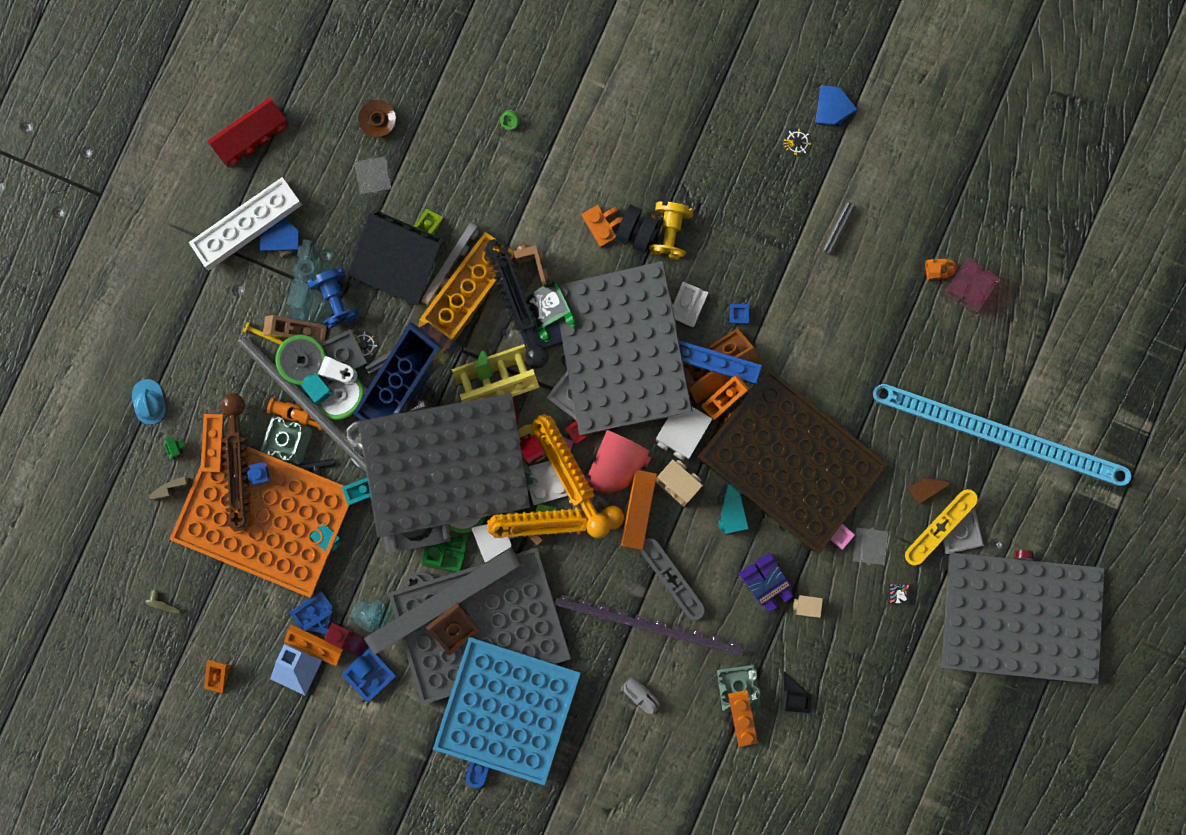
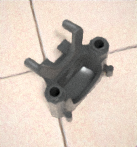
(417, 538)

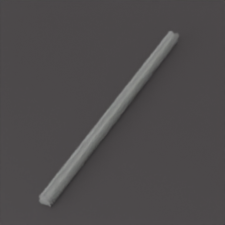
(302, 402)

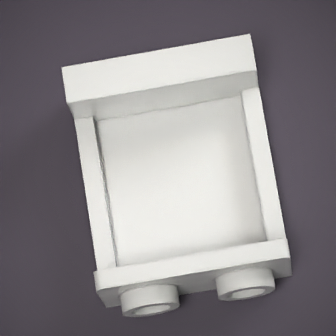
(683, 433)

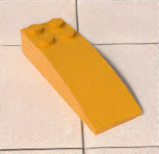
(463, 292)

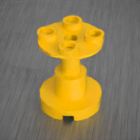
(672, 222)

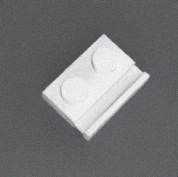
(688, 304)

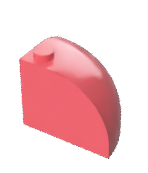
(616, 463)

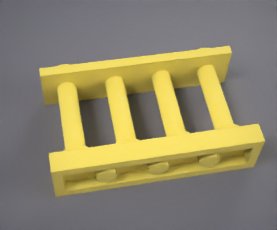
(499, 362)

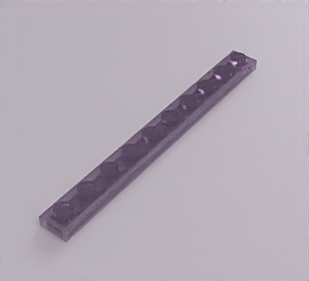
(657, 627)

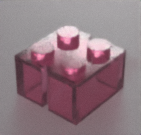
(972, 284)

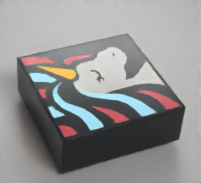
(899, 593)

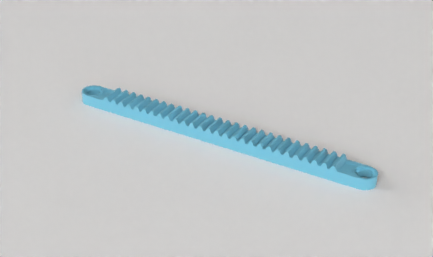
(1001, 435)

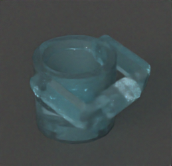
(368, 614)

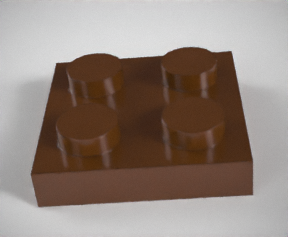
(452, 629)

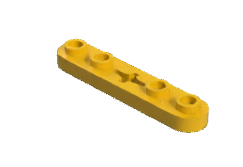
(927, 540)

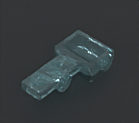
(299, 297)

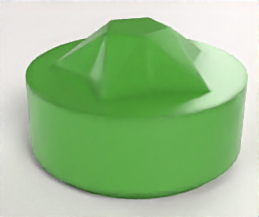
(510, 120)

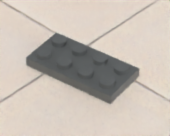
(343, 349)

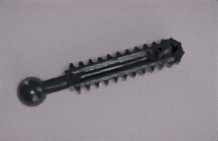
(536, 355)

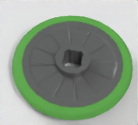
(288, 354)

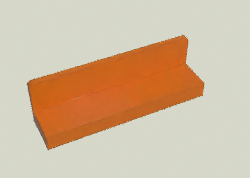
(638, 509)

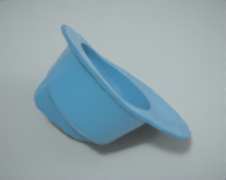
(148, 401)

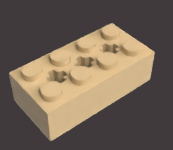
(679, 482)

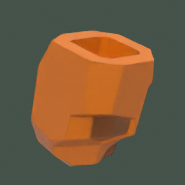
(940, 269)

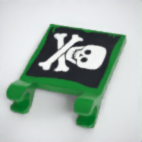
(548, 307)

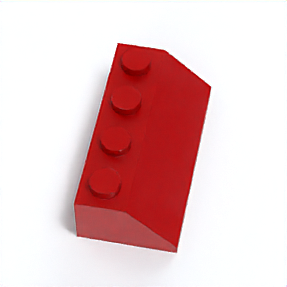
(248, 132)

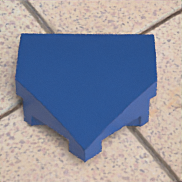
(833, 106)
(280, 237)
(313, 613)

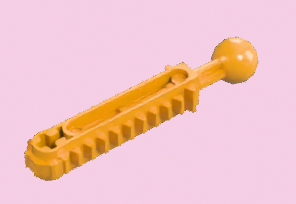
(569, 474)
(548, 522)

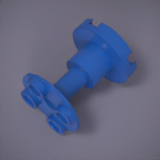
(331, 291)

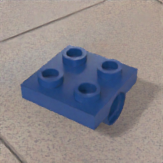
(368, 675)

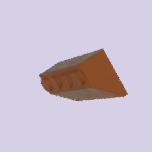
(704, 382)

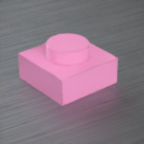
(842, 537)

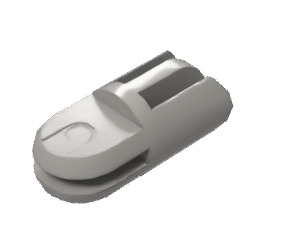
(640, 695)

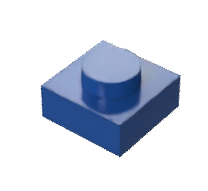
(739, 314)

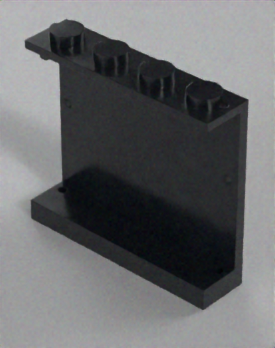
(395, 257)

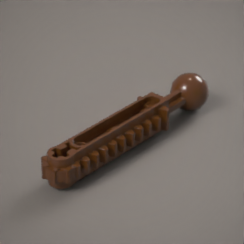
(232, 406)

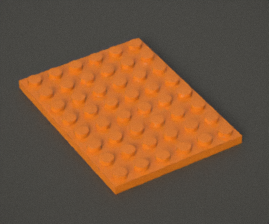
(281, 520)

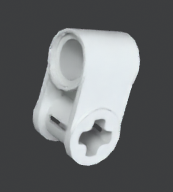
(335, 370)

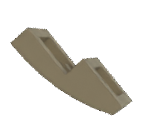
(165, 490)

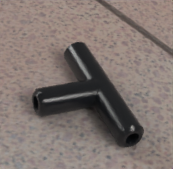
(315, 466)

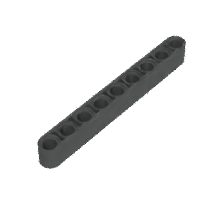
(442, 601)

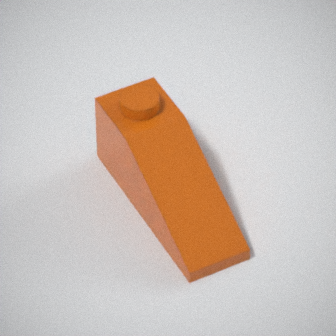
(725, 397)

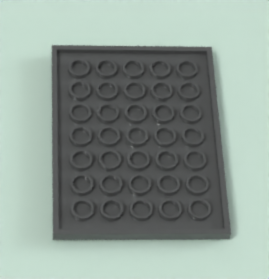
(624, 350)
(444, 464)
(509, 613)
(1023, 618)

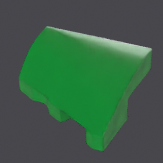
(446, 555)

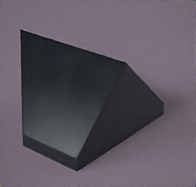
(793, 696)

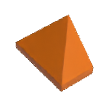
(216, 676)

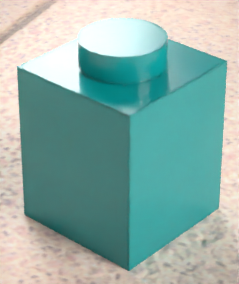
(316, 388)
(327, 534)

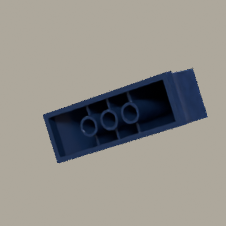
(403, 375)

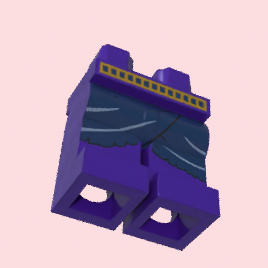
(772, 584)

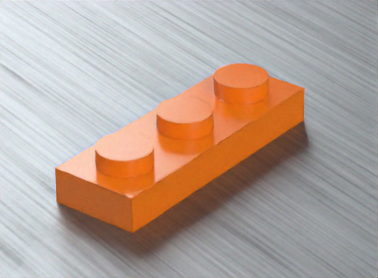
(211, 443)
(313, 645)
(742, 718)

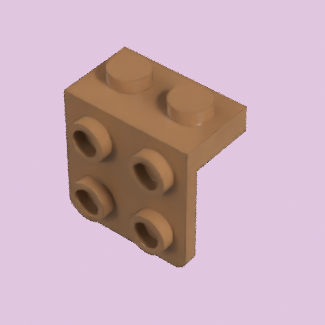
(526, 254)

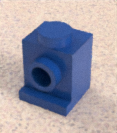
(259, 474)

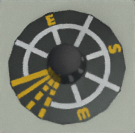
(797, 142)
(367, 343)

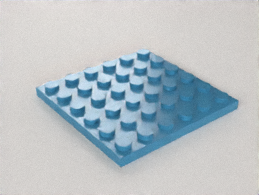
(506, 711)

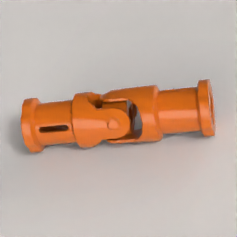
(297, 414)

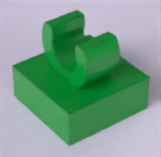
(173, 447)

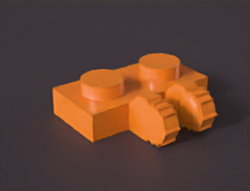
(599, 225)

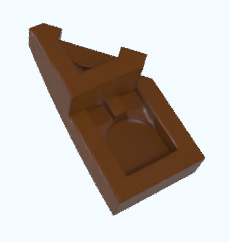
(927, 487)

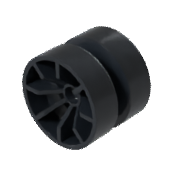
(631, 227)

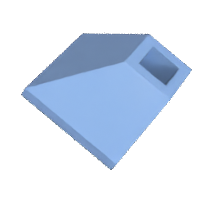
(295, 669)

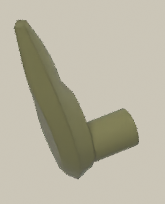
(158, 604)

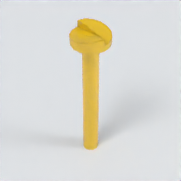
(260, 333)

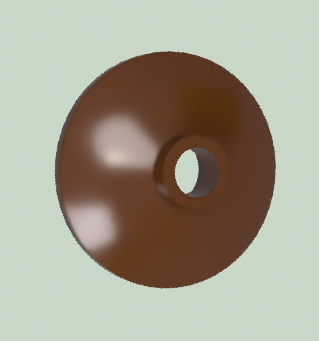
(376, 109)

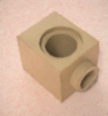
(808, 606)

